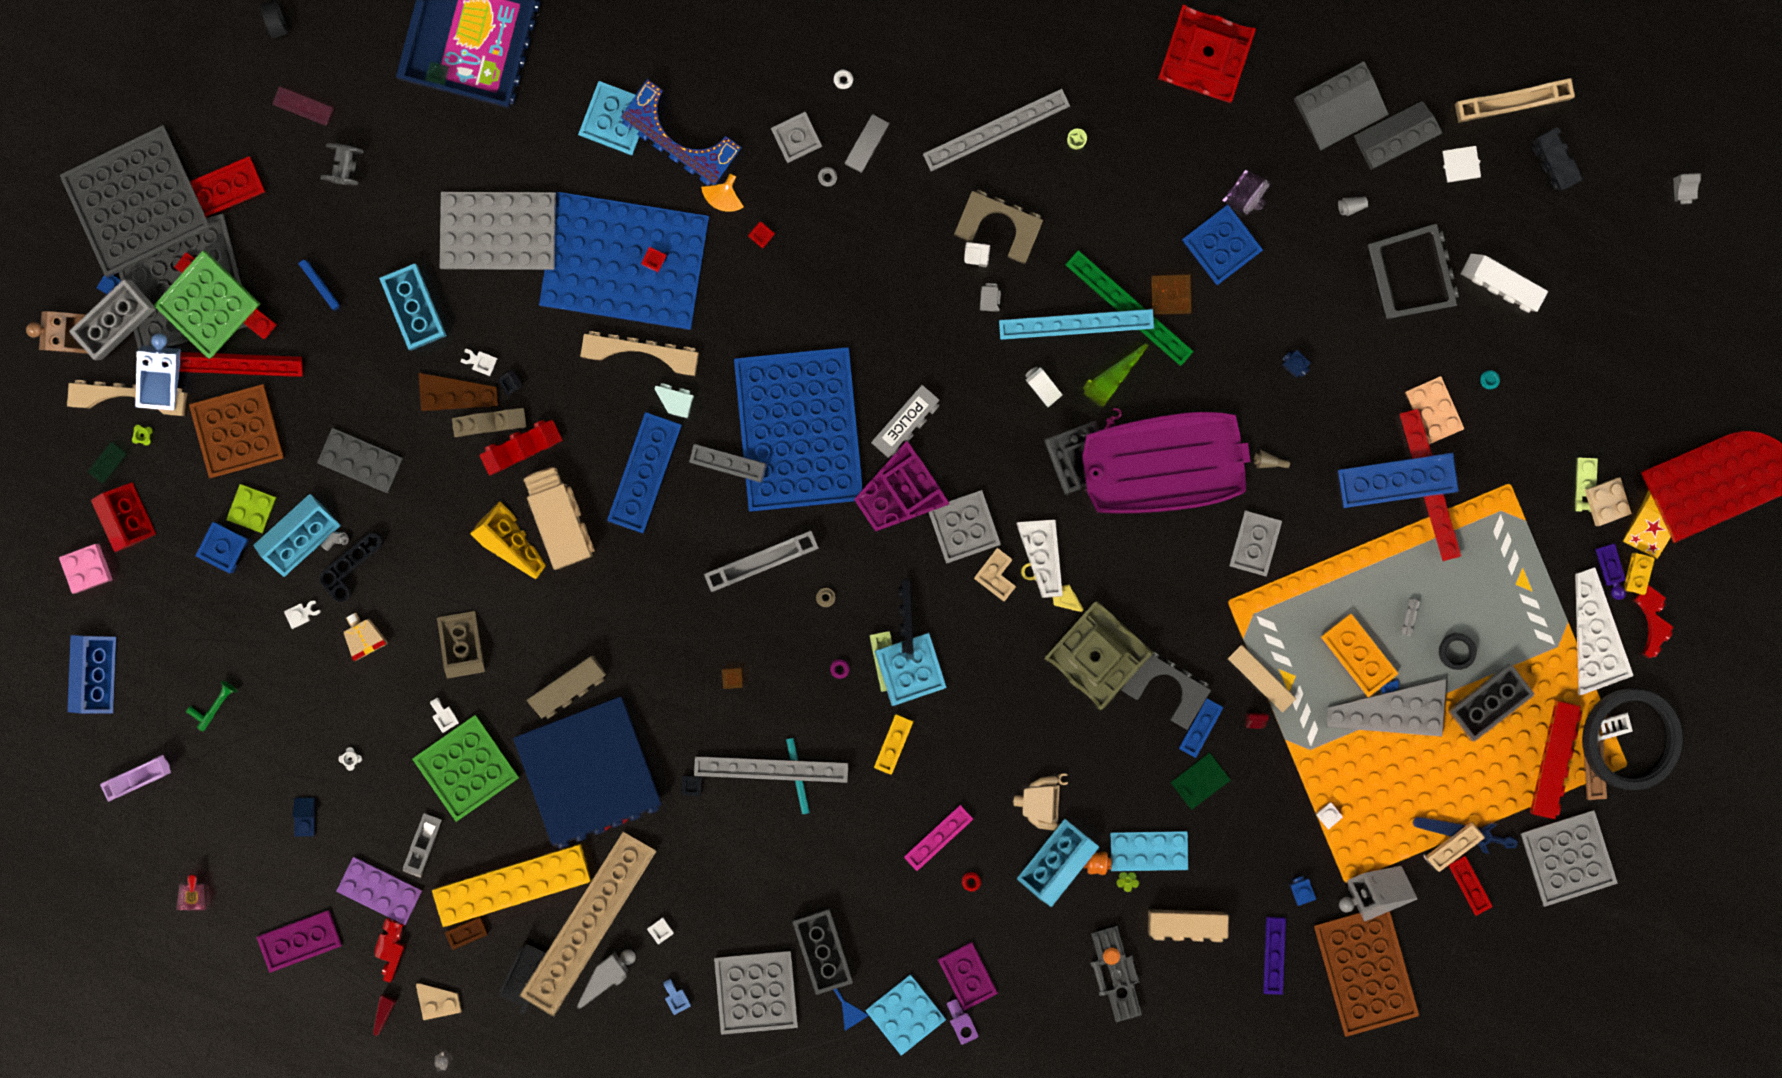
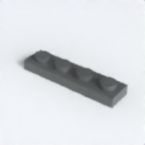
(728, 463)

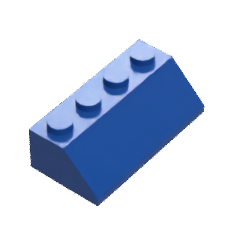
(91, 674)

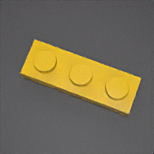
(893, 744)

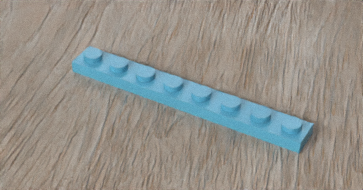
(1076, 324)

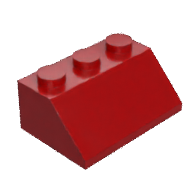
(123, 517)

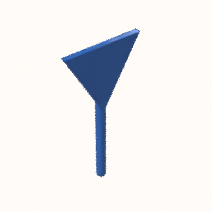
(850, 1013)

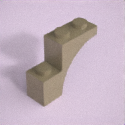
(489, 422)

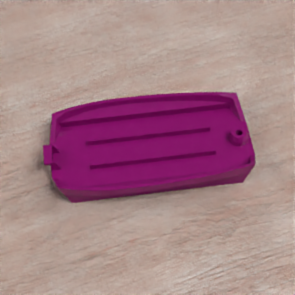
(1166, 463)

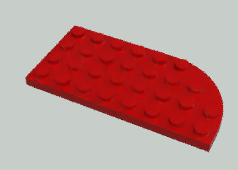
(1716, 482)

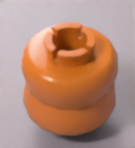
(1098, 863)

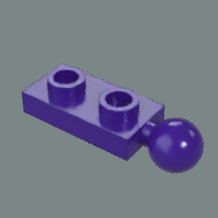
(1612, 570)

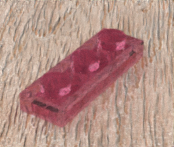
(303, 106)

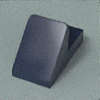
(304, 816)

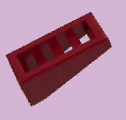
(1256, 720)
(384, 1009)

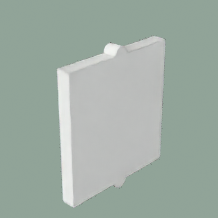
(1461, 164)

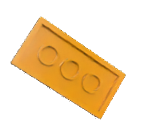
(1359, 655)

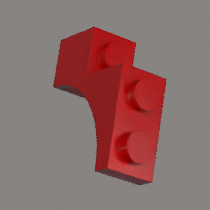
(1658, 628)

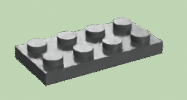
(360, 460)

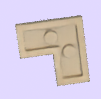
(991, 576)

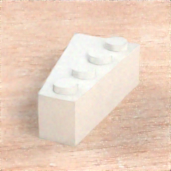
(1504, 282)

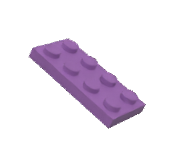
(379, 890)

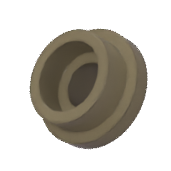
(825, 603)

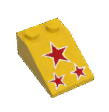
(1648, 529)

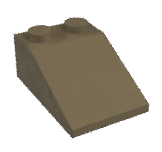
(460, 644)

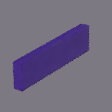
(1274, 955)

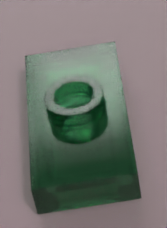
(107, 462)

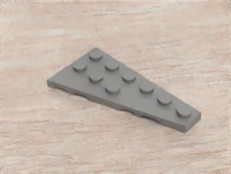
(1405, 711)

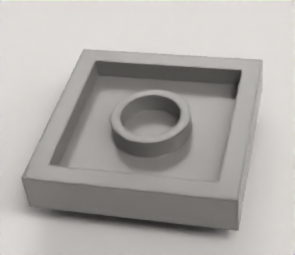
(796, 137)

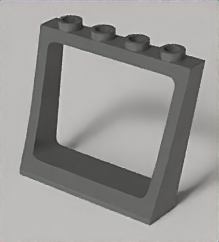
(1383, 281)

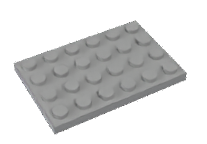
(497, 230)

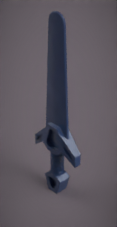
(1450, 829)

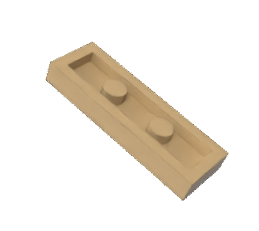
(1455, 846)

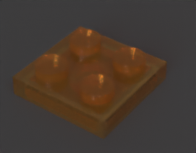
(1171, 294)

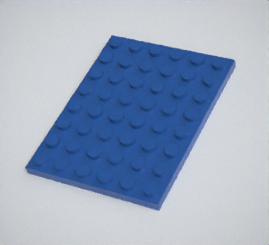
(602, 255)
(803, 425)

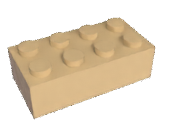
(1190, 924)

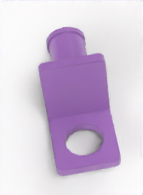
(960, 1021)

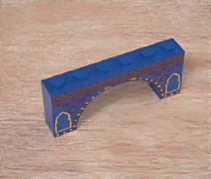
(643, 117)

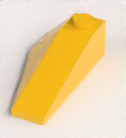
(502, 536)

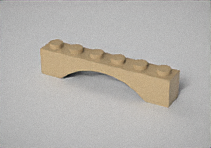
(1514, 101)
(600, 347)
(87, 396)

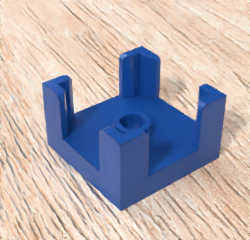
(222, 547)

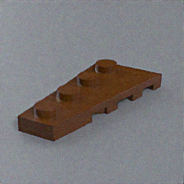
(448, 393)

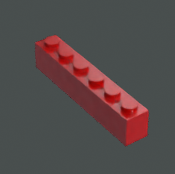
(1555, 760)

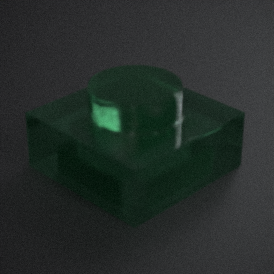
(437, 73)

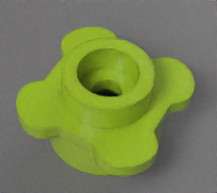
(138, 430)

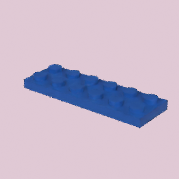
(644, 472)
(1398, 480)

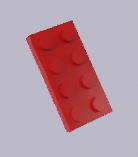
(228, 186)

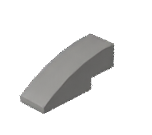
(866, 143)
(422, 845)

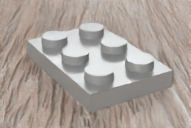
(1255, 543)

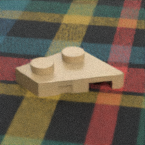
(437, 1002)

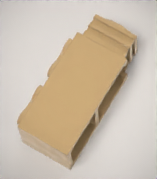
(558, 518)

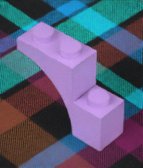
(136, 778)

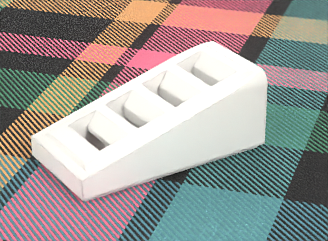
(1626, 725)

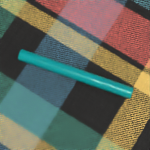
(799, 784)

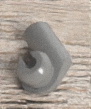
(335, 538)

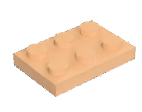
(1436, 409)

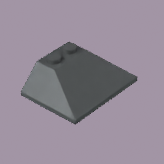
(1067, 456)

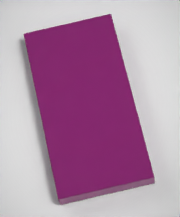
(299, 941)

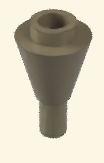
(1266, 460)

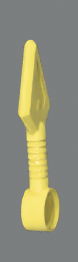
(1068, 599)

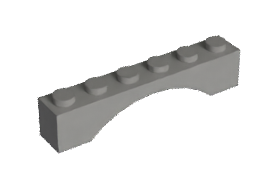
(761, 561)

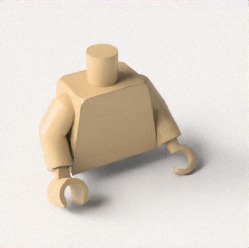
(1041, 802)

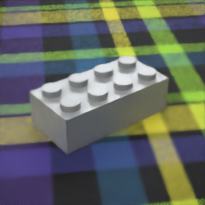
(112, 319)

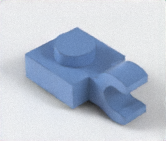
(676, 999)

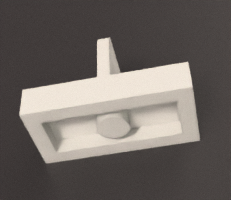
(976, 254)

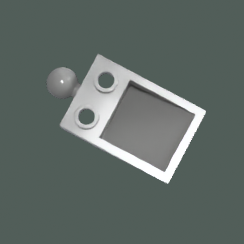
(1380, 892)
(608, 972)

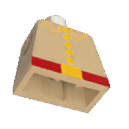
(362, 637)

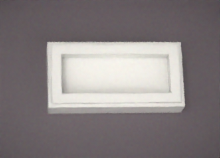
(1044, 387)

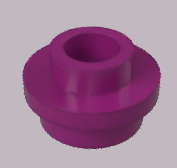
(833, 669)

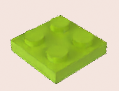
(251, 508)

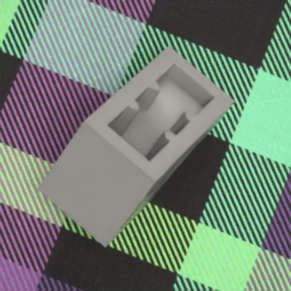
(1686, 188)

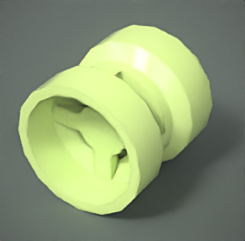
(1075, 136)

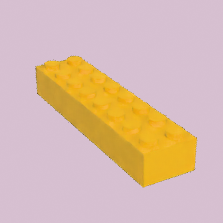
(511, 885)

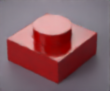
(761, 235)
(653, 259)

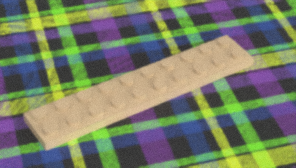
(588, 923)

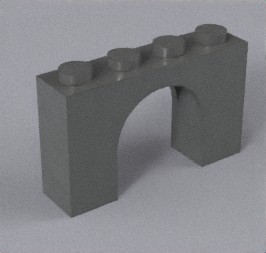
(1193, 692)

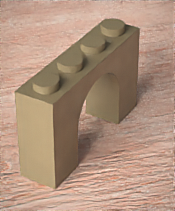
(980, 206)

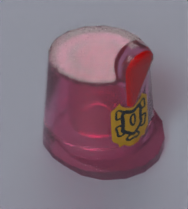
(191, 895)

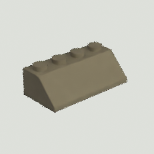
(566, 687)

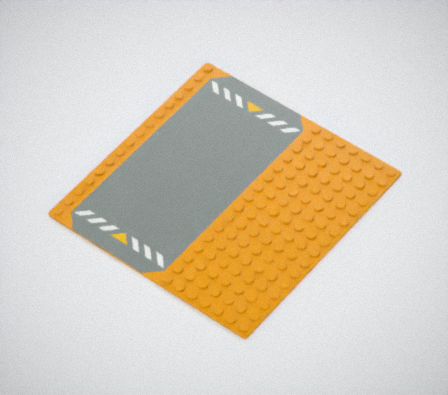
(1387, 779)

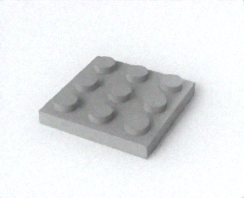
(964, 527)

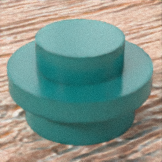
(1490, 379)

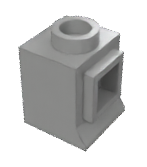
(990, 298)

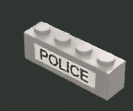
(905, 421)

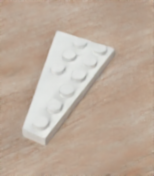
(1598, 641)

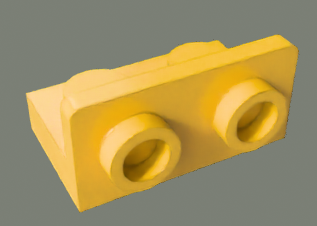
(1638, 573)

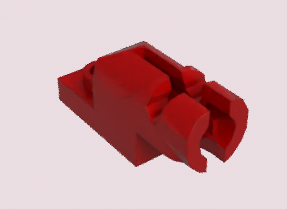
(389, 948)

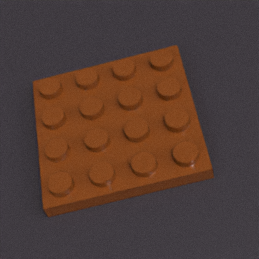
(236, 431)

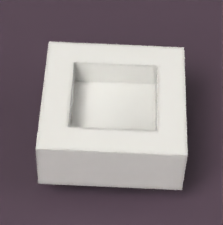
(1329, 815)
(660, 930)

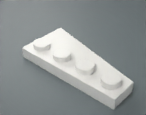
(1042, 550)

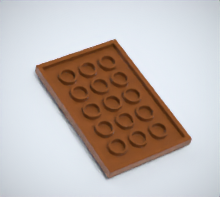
(1366, 972)

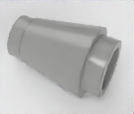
(1351, 205)

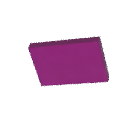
(967, 976)

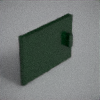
(1200, 781)

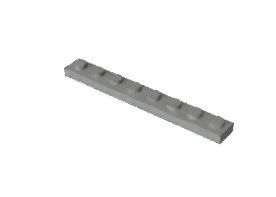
(996, 130)
(771, 769)

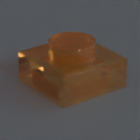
(732, 678)

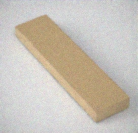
(1262, 678)

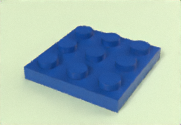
(1222, 245)

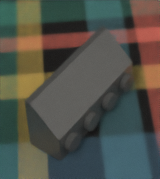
(1397, 135)

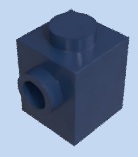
(1296, 363)

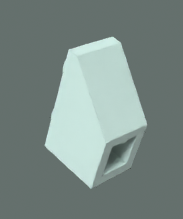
(675, 402)

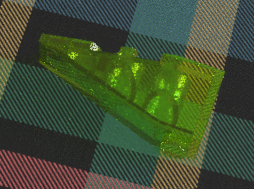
(1106, 383)

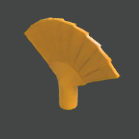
(722, 195)

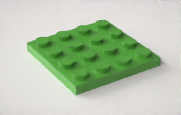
(207, 304)
(465, 768)

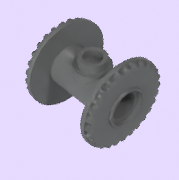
(345, 165)

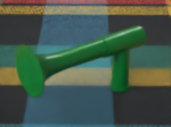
(206, 719)

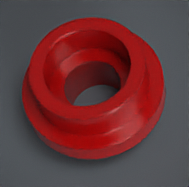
(975, 886)

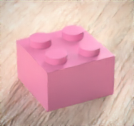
(85, 568)

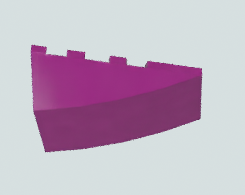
(900, 491)

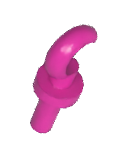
(1111, 421)

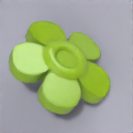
(1127, 881)

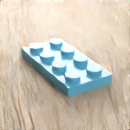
(1149, 851)

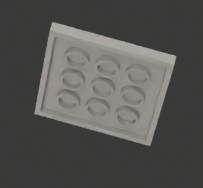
(1568, 858)
(756, 992)

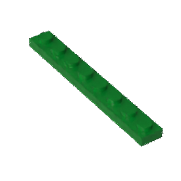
(1124, 302)

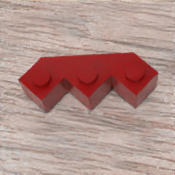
(520, 447)

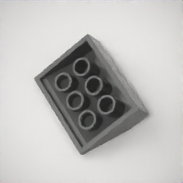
(1341, 105)

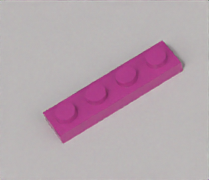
(938, 837)

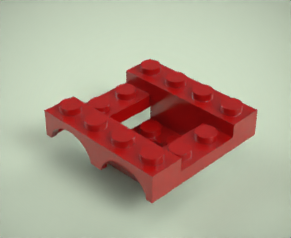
(1212, 75)

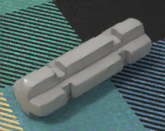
(1410, 617)

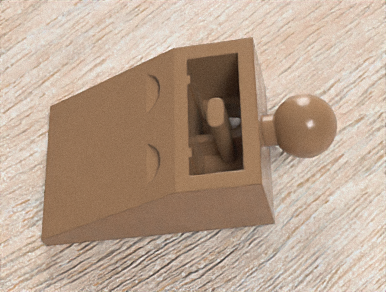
(48, 330)

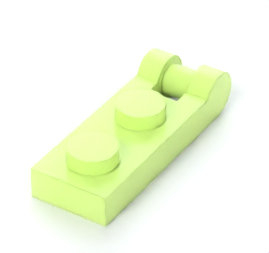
(1585, 478)

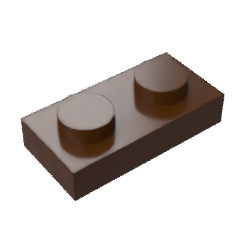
(466, 933)

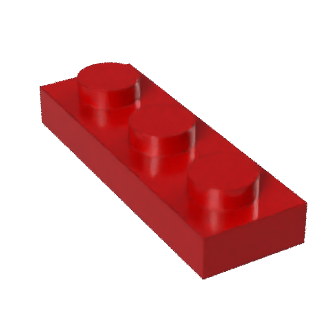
(1470, 885)

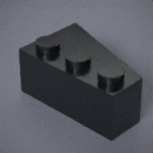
(1556, 160)

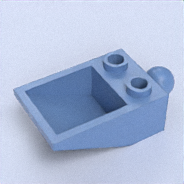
(157, 380)

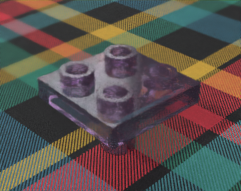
(1247, 193)

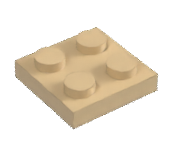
(1608, 501)

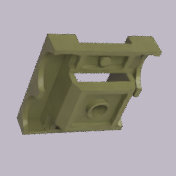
(1103, 633)

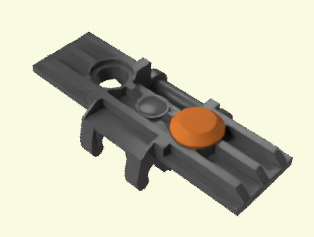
(1122, 971)

